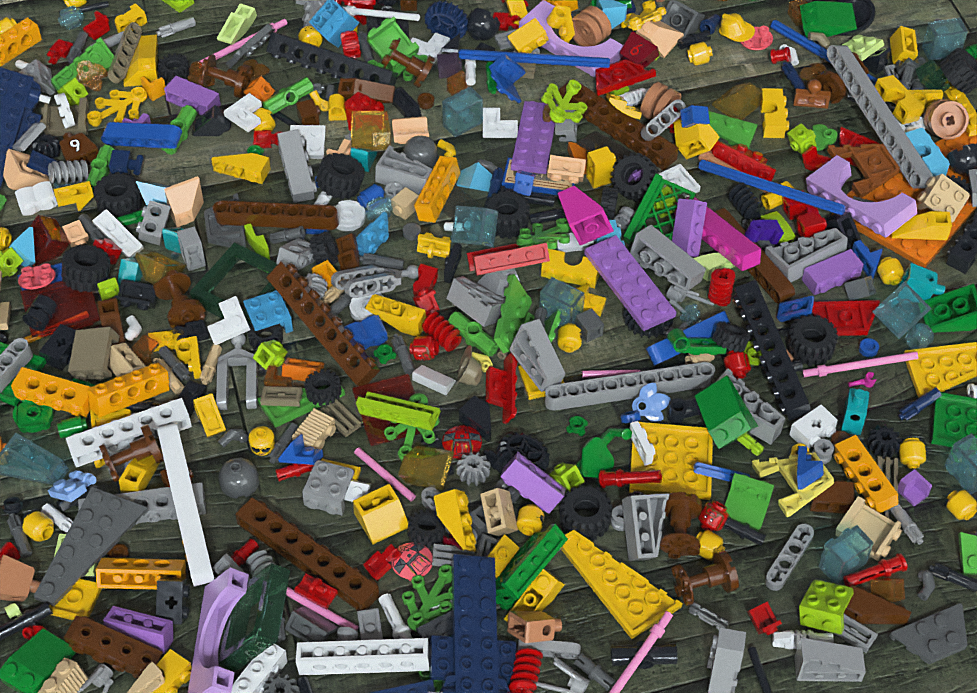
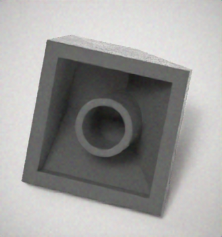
(682, 18)

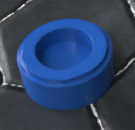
(868, 347)
(630, 416)

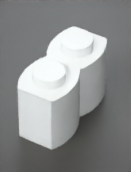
(36, 198)

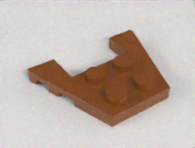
(873, 162)

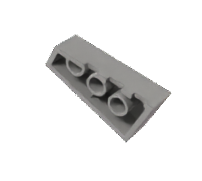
(295, 165)
(667, 259)

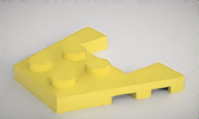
(788, 469)

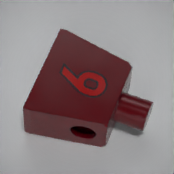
(639, 50)

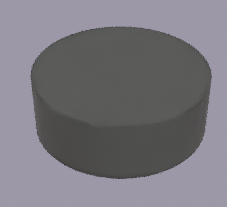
(411, 231)

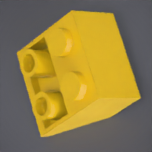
(694, 139)
(380, 514)

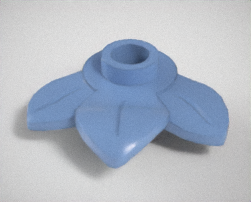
(653, 401)

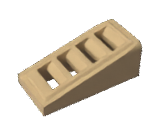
(148, 681)

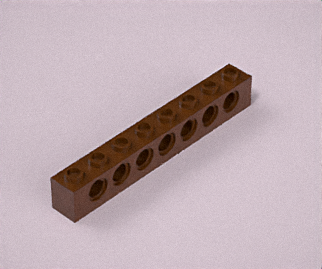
(623, 128)
(280, 280)
(248, 519)

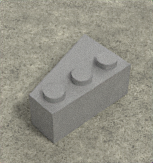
(402, 170)
(475, 301)
(537, 355)
(643, 524)
(725, 660)
(828, 661)

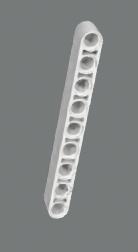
(185, 505)

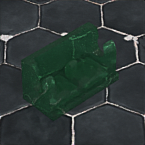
(932, 76)

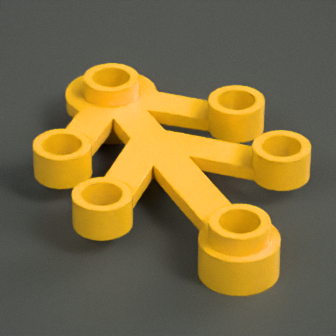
(649, 13)
(136, 96)

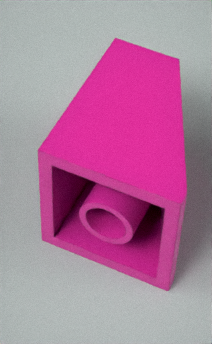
(584, 215)

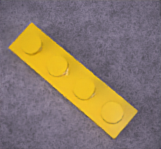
(960, 97)

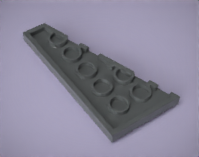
(91, 536)

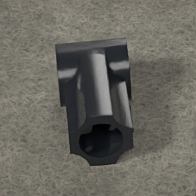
(682, 409)

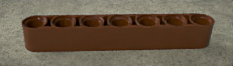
(276, 215)
(766, 272)

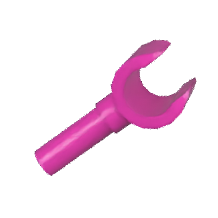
(866, 381)

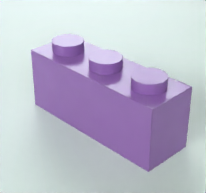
(184, 93)
(689, 225)
(832, 272)
(532, 483)
(141, 627)

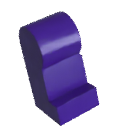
(764, 230)

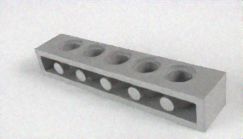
(156, 498)

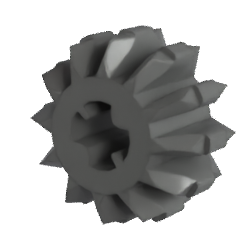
(281, 685)

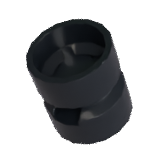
(40, 312)

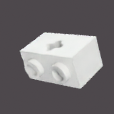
(813, 426)

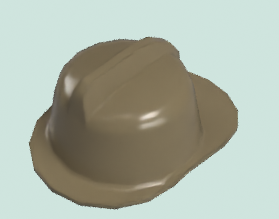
(469, 369)

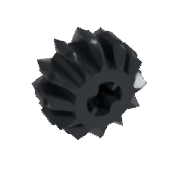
(46, 145)
(884, 441)

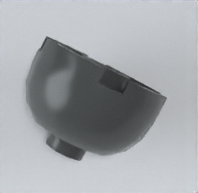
(422, 149)
(238, 478)

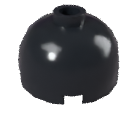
(482, 25)
(963, 160)

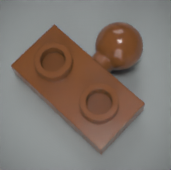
(813, 96)

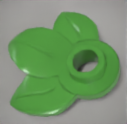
(824, 136)

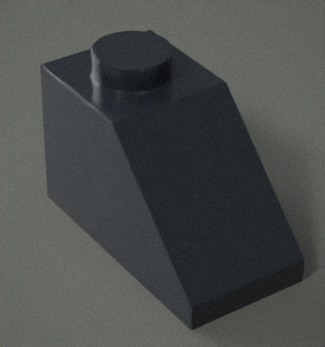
(211, 123)
(846, 226)
(477, 415)

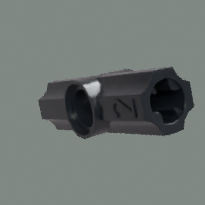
(657, 655)

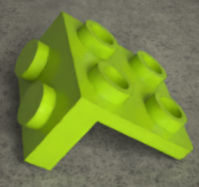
(825, 606)

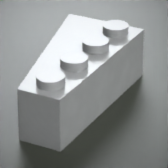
(798, 255)
(767, 418)

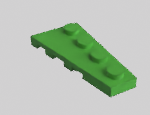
(512, 312)
(282, 414)

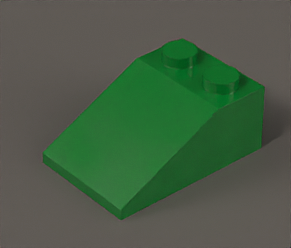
(827, 17)
(953, 310)
(724, 412)
(34, 662)

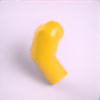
(323, 104)
(449, 148)

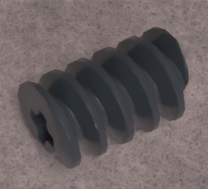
(746, 202)

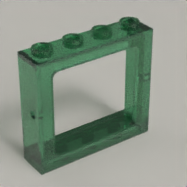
(220, 269)
(265, 586)

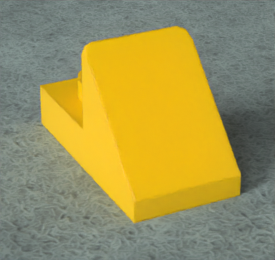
(77, 193)
(592, 301)

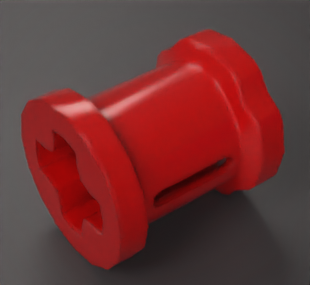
(780, 55)

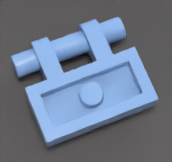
(74, 487)

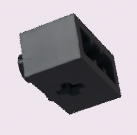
(59, 347)
(166, 590)

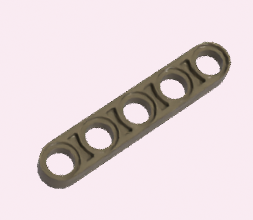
(120, 56)

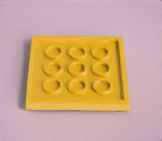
(675, 455)

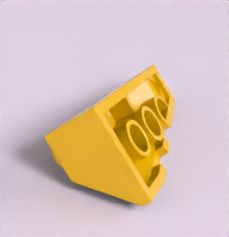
(143, 62)

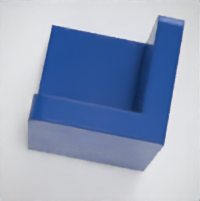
(694, 115)

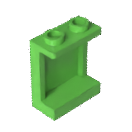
(383, 36)

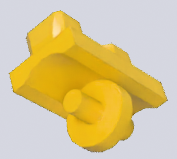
(433, 246)

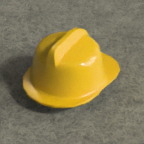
(736, 28)

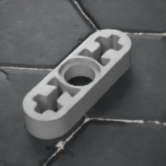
(553, 649)

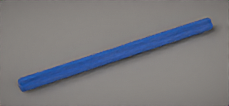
(804, 42)
(536, 58)
(772, 187)

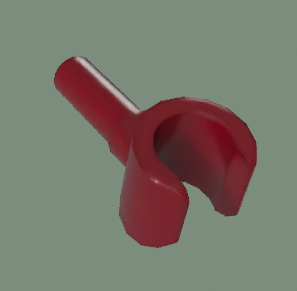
(451, 541)

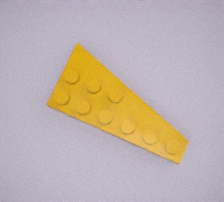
(942, 367)
(621, 589)

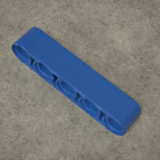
(141, 135)
(663, 350)

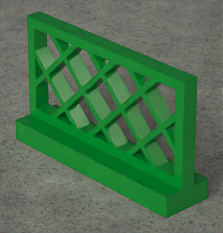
(647, 204)
(530, 561)

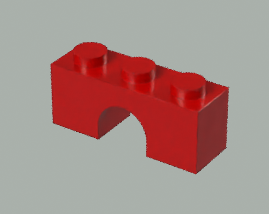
(807, 216)

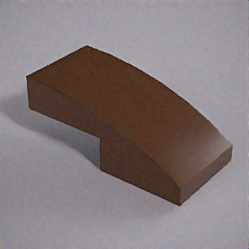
(348, 252)

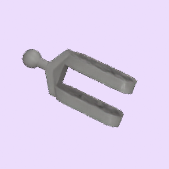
(391, 276)
(237, 357)

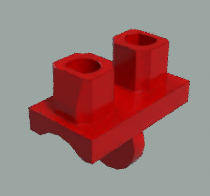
(316, 591)

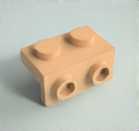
(409, 127)
(566, 169)

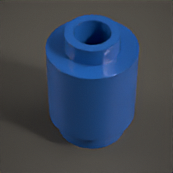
(369, 194)

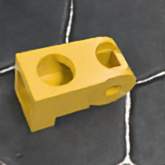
(135, 15)

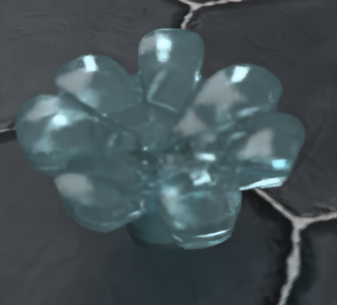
(691, 315)

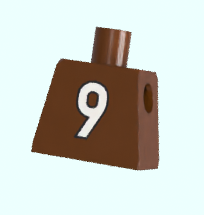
(78, 148)

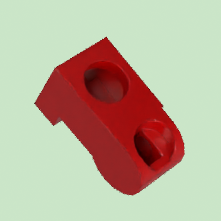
(427, 278)

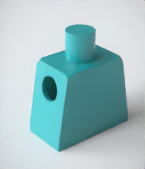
(922, 281)
(855, 404)

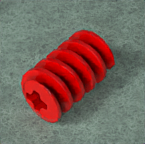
(721, 286)
(441, 331)
(525, 671)

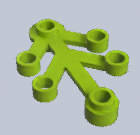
(559, 114)

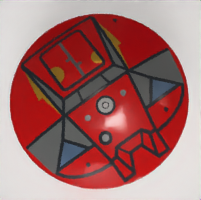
(462, 440)

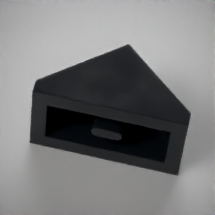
(877, 61)

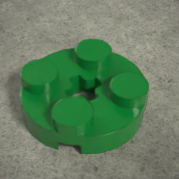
(34, 424)

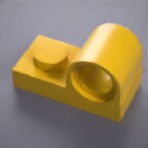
(561, 19)
(926, 97)
(336, 108)
(188, 352)
(209, 415)

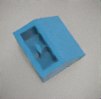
(332, 21)

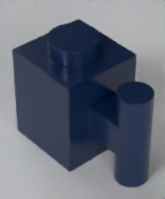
(122, 162)

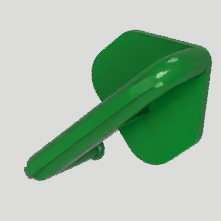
(596, 454)

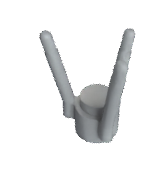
(677, 294)
(100, 676)
(577, 682)

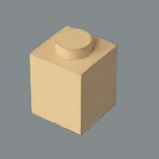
(404, 203)

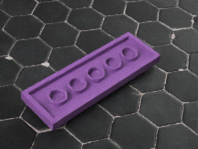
(533, 140)
(630, 283)

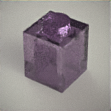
(448, 65)

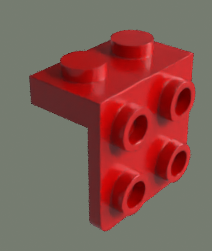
(360, 102)

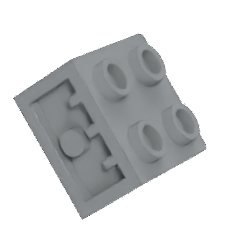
(41, 74)

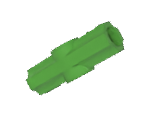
(296, 91)
(183, 121)
(100, 165)
(473, 334)

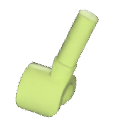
(13, 610)

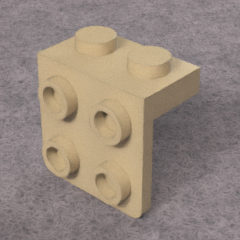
(942, 196)

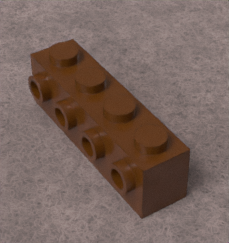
(112, 647)

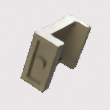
(54, 123)
(91, 353)

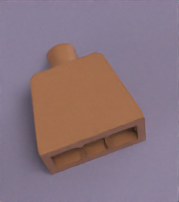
(16, 580)
(533, 626)

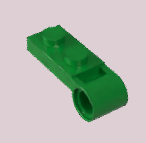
(693, 345)

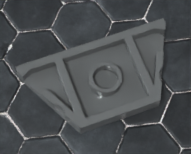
(248, 48)
(223, 234)
(935, 635)

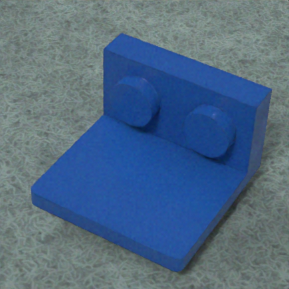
(505, 73)

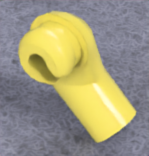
(484, 360)

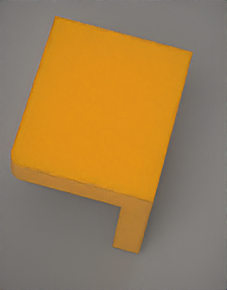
(154, 89)
(325, 270)

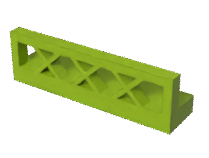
(399, 412)

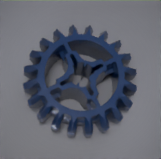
(446, 19)

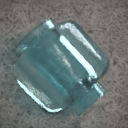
(71, 17)
(377, 207)
(919, 336)

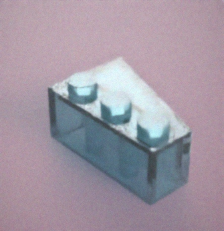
(30, 462)

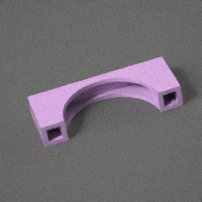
(555, 45)
(880, 217)
(217, 603)

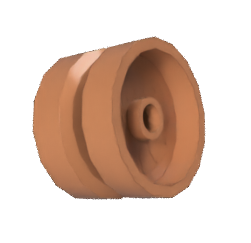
(591, 26)
(657, 99)
(956, 120)

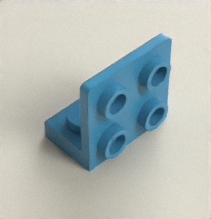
(373, 235)
(268, 311)

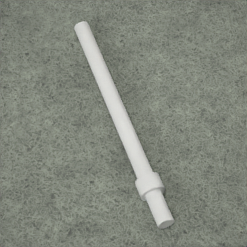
(379, 13)

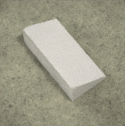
(433, 379)

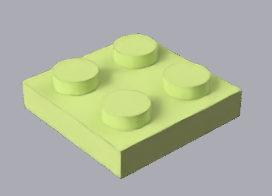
(864, 45)

